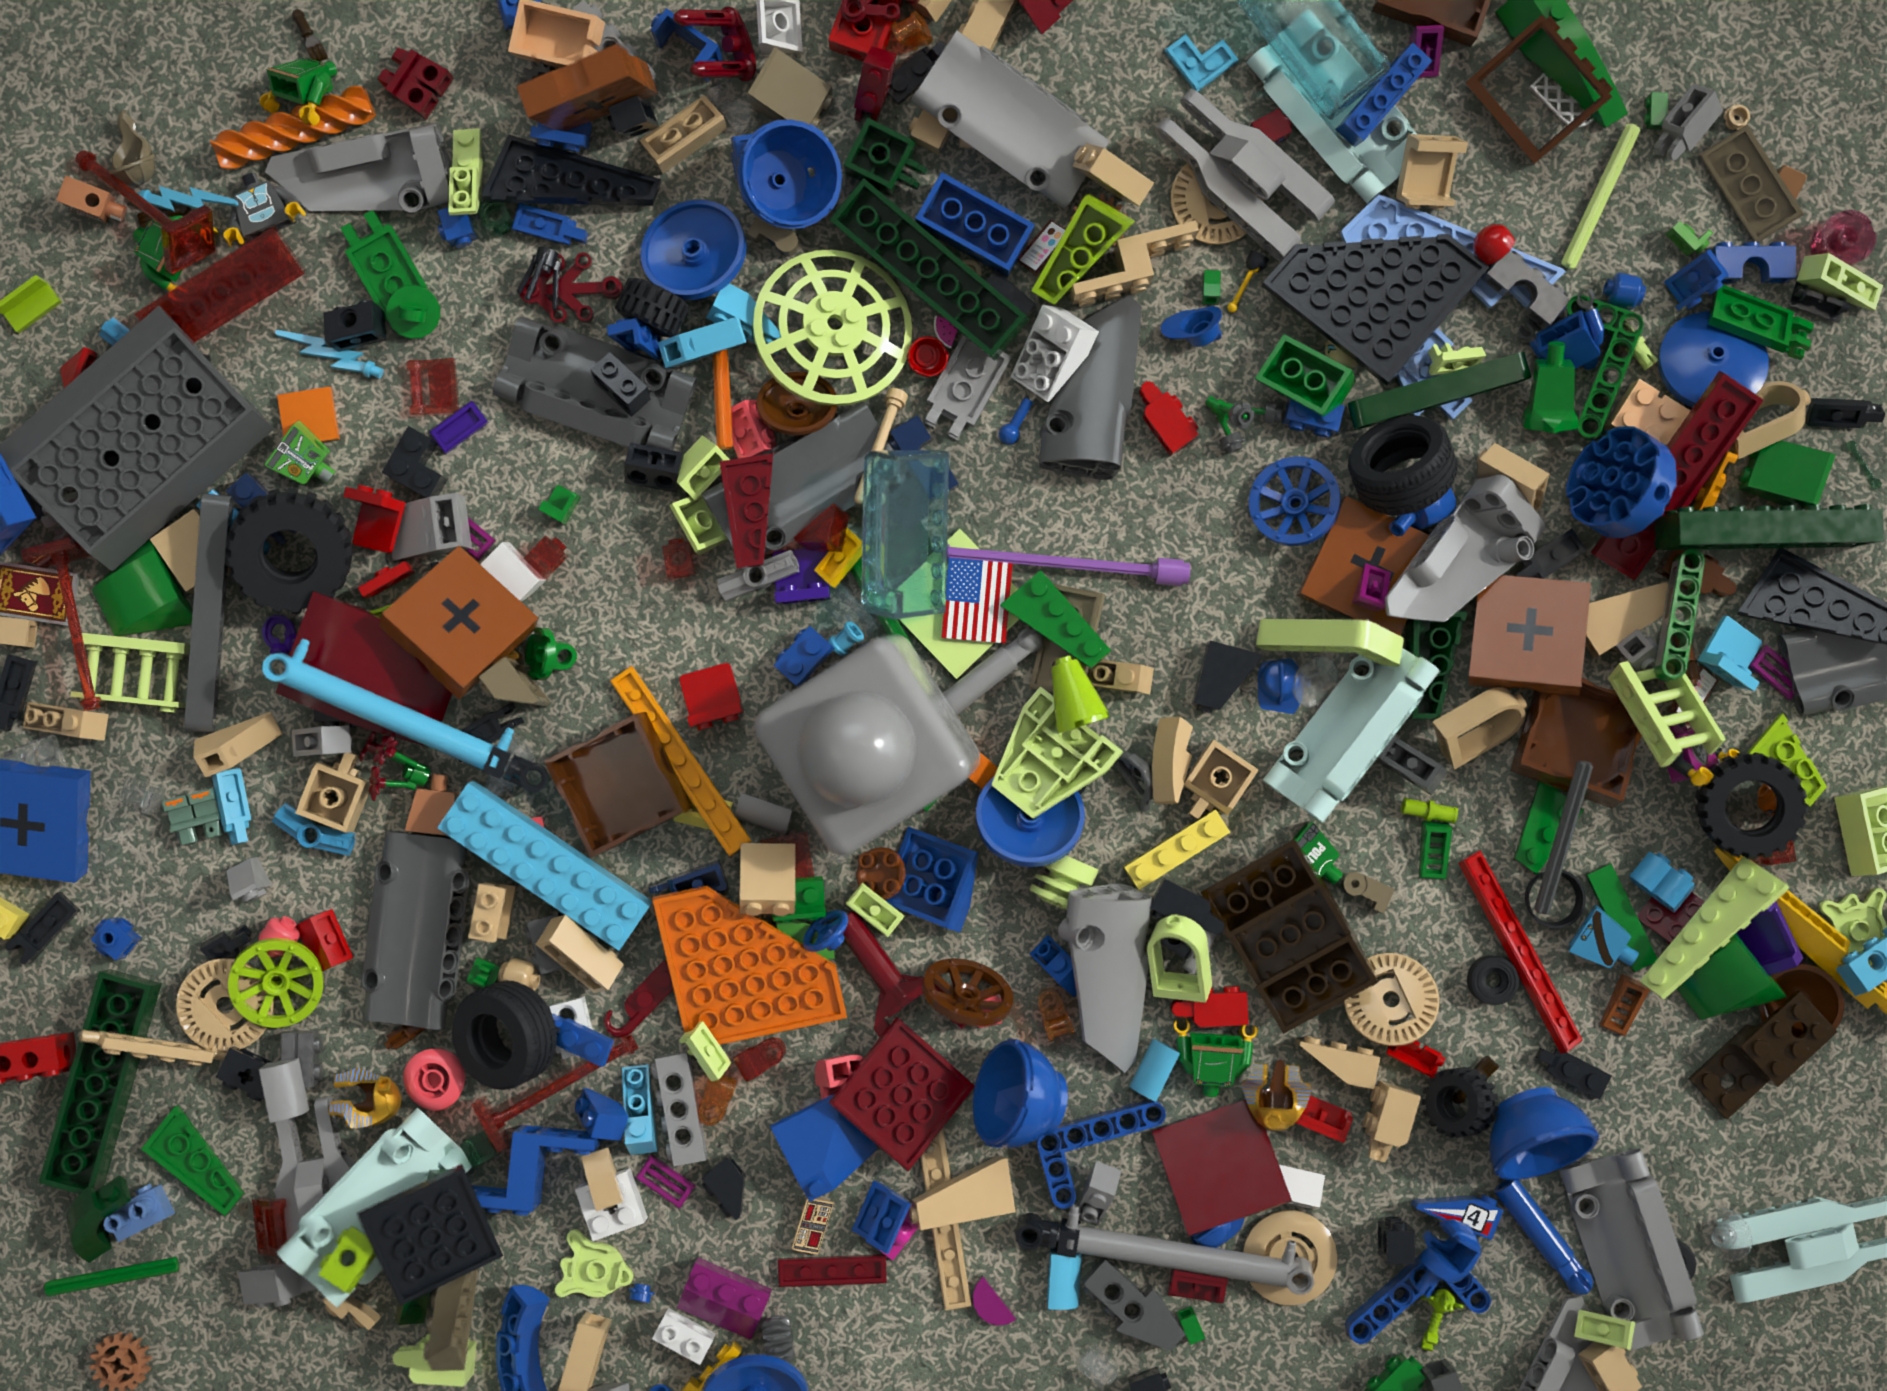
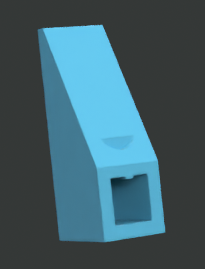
(734, 302)
(701, 342)
(638, 1104)

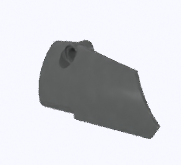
(1095, 399)

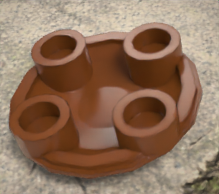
(881, 871)

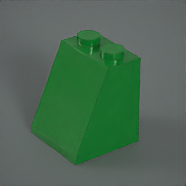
(1787, 474)

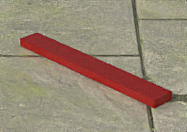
(1520, 951)

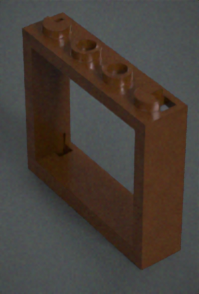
(1568, 48)

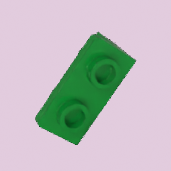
(808, 900)

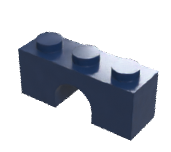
(913, 436)

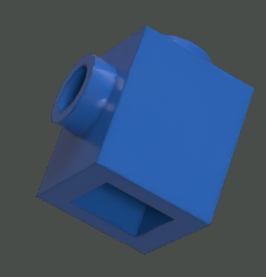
(456, 229)

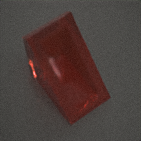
(826, 531)

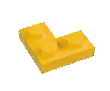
(837, 564)

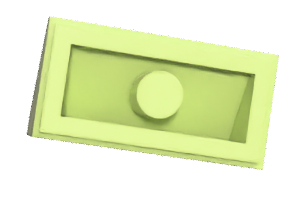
(874, 909)

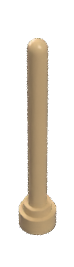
(895, 400)

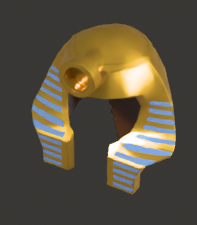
(381, 1101)
(1276, 1106)

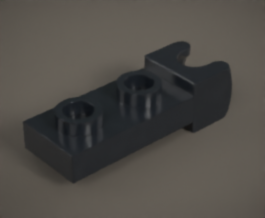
(44, 927)

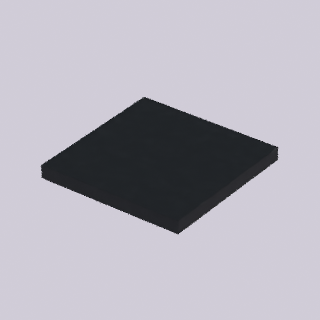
(430, 1234)

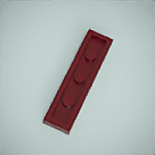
(832, 1270)

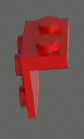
(377, 519)
(711, 696)

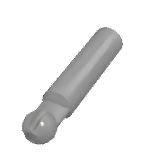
(992, 670)

